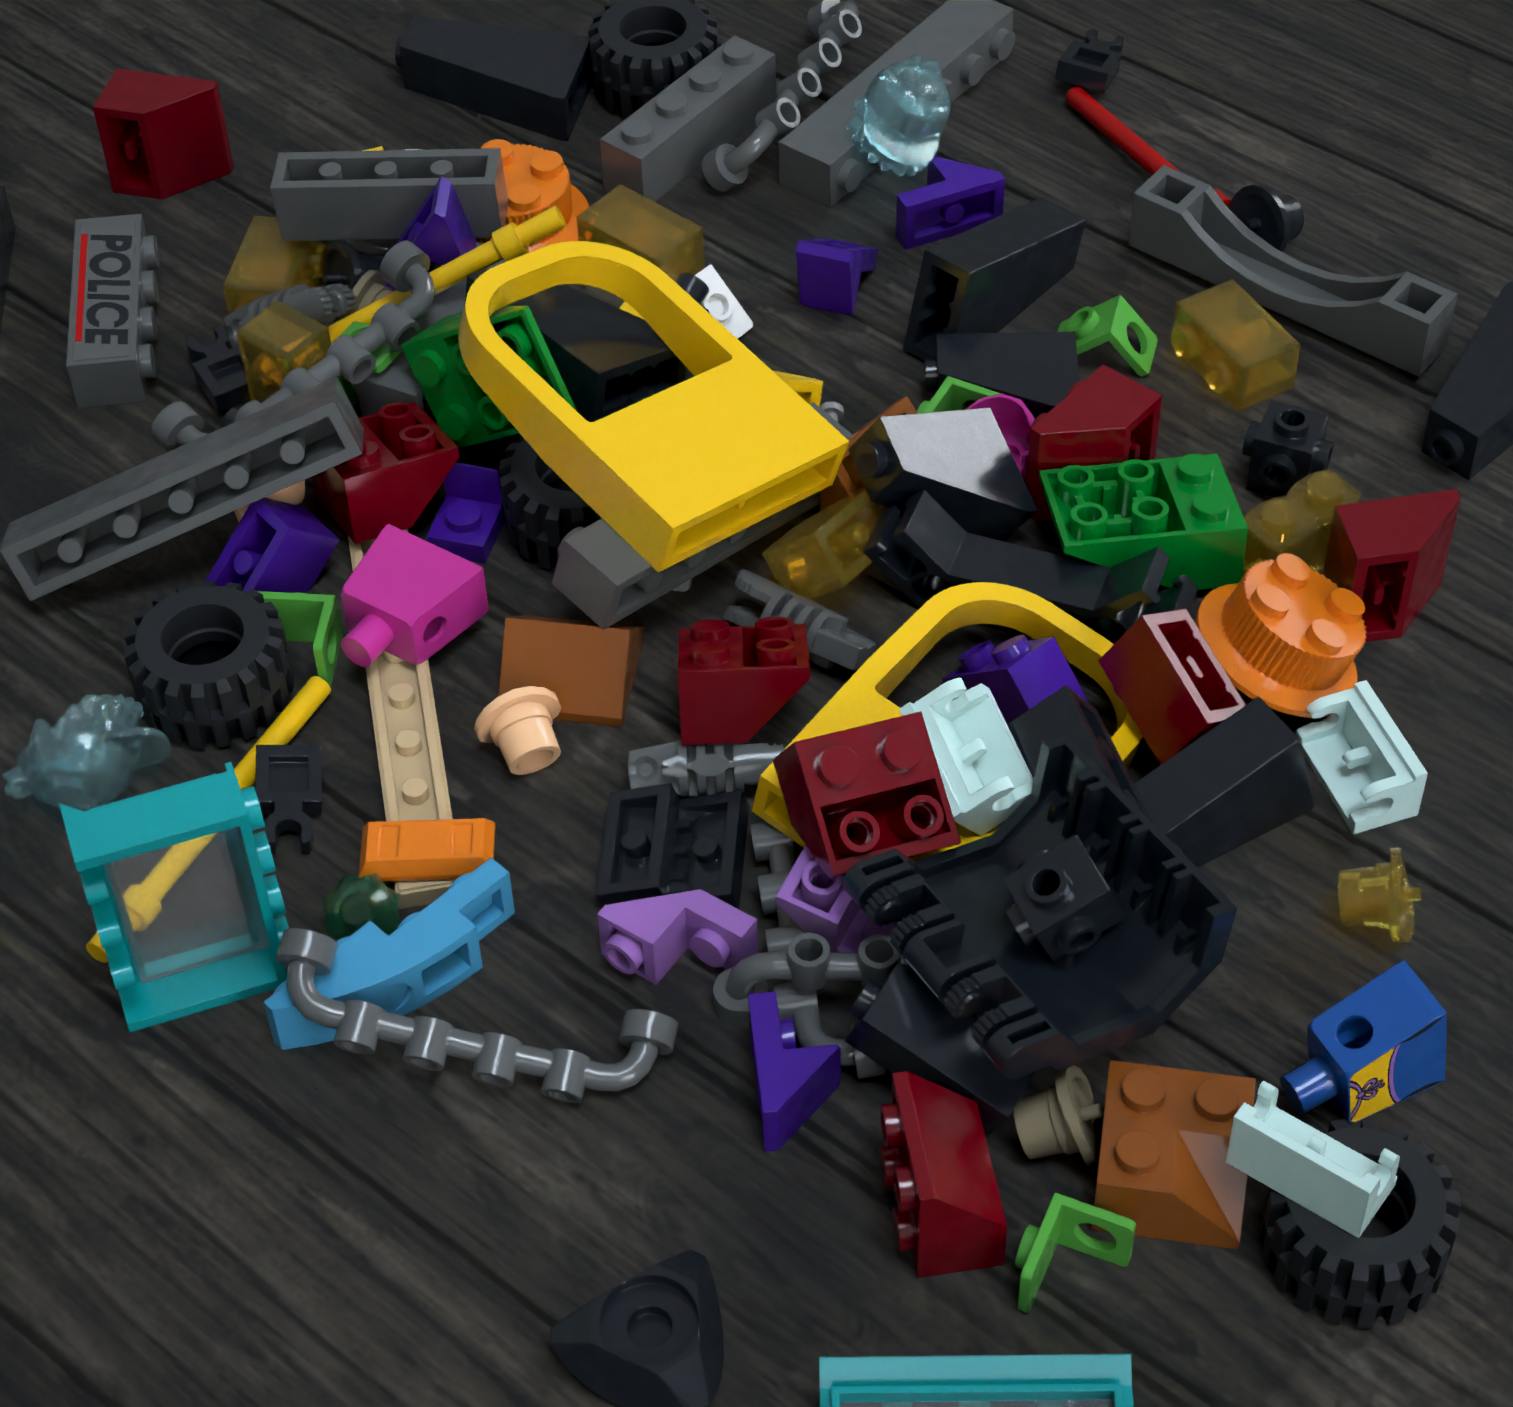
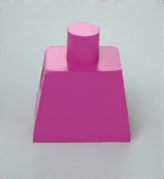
(409, 599)

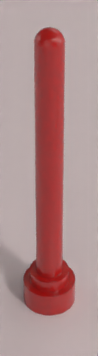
(1120, 134)

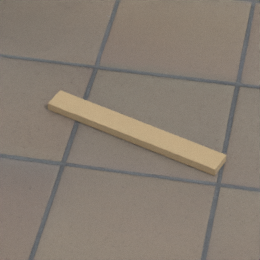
(407, 748)

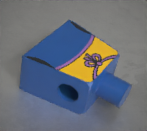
(1372, 1048)

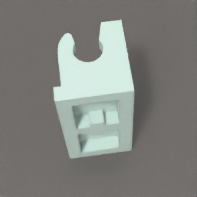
(974, 754)
(1362, 759)
(1309, 1164)

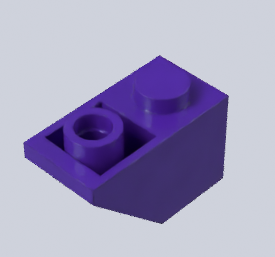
(1017, 672)

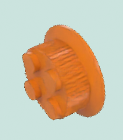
(535, 183)
(1285, 633)

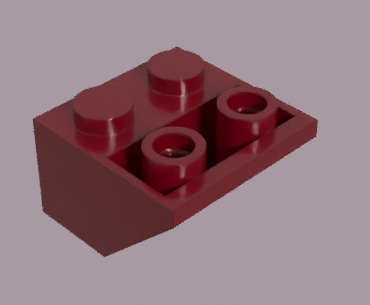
(161, 133)
(1095, 424)
(393, 477)
(1392, 556)
(737, 677)
(1170, 681)
(867, 793)
(941, 1179)

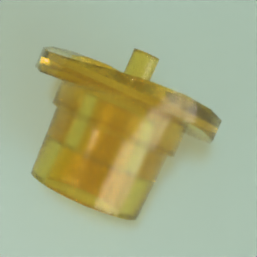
(1379, 897)

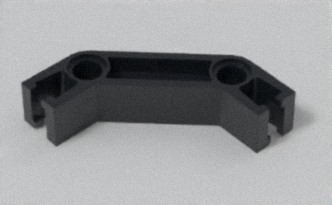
(933, 552)

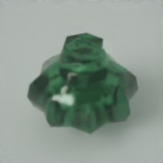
(358, 902)

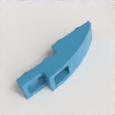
(411, 965)

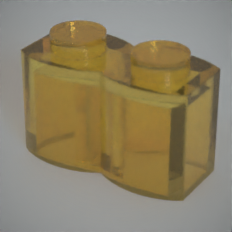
(1298, 521)

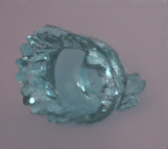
(902, 116)
(86, 754)

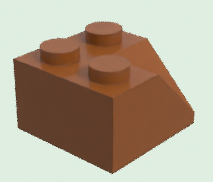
(1168, 1153)

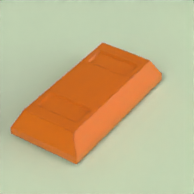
(425, 848)

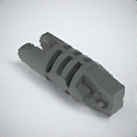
(318, 303)
(826, 630)
(700, 768)

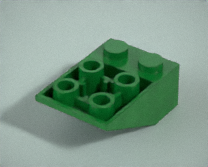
(452, 393)
(1142, 504)

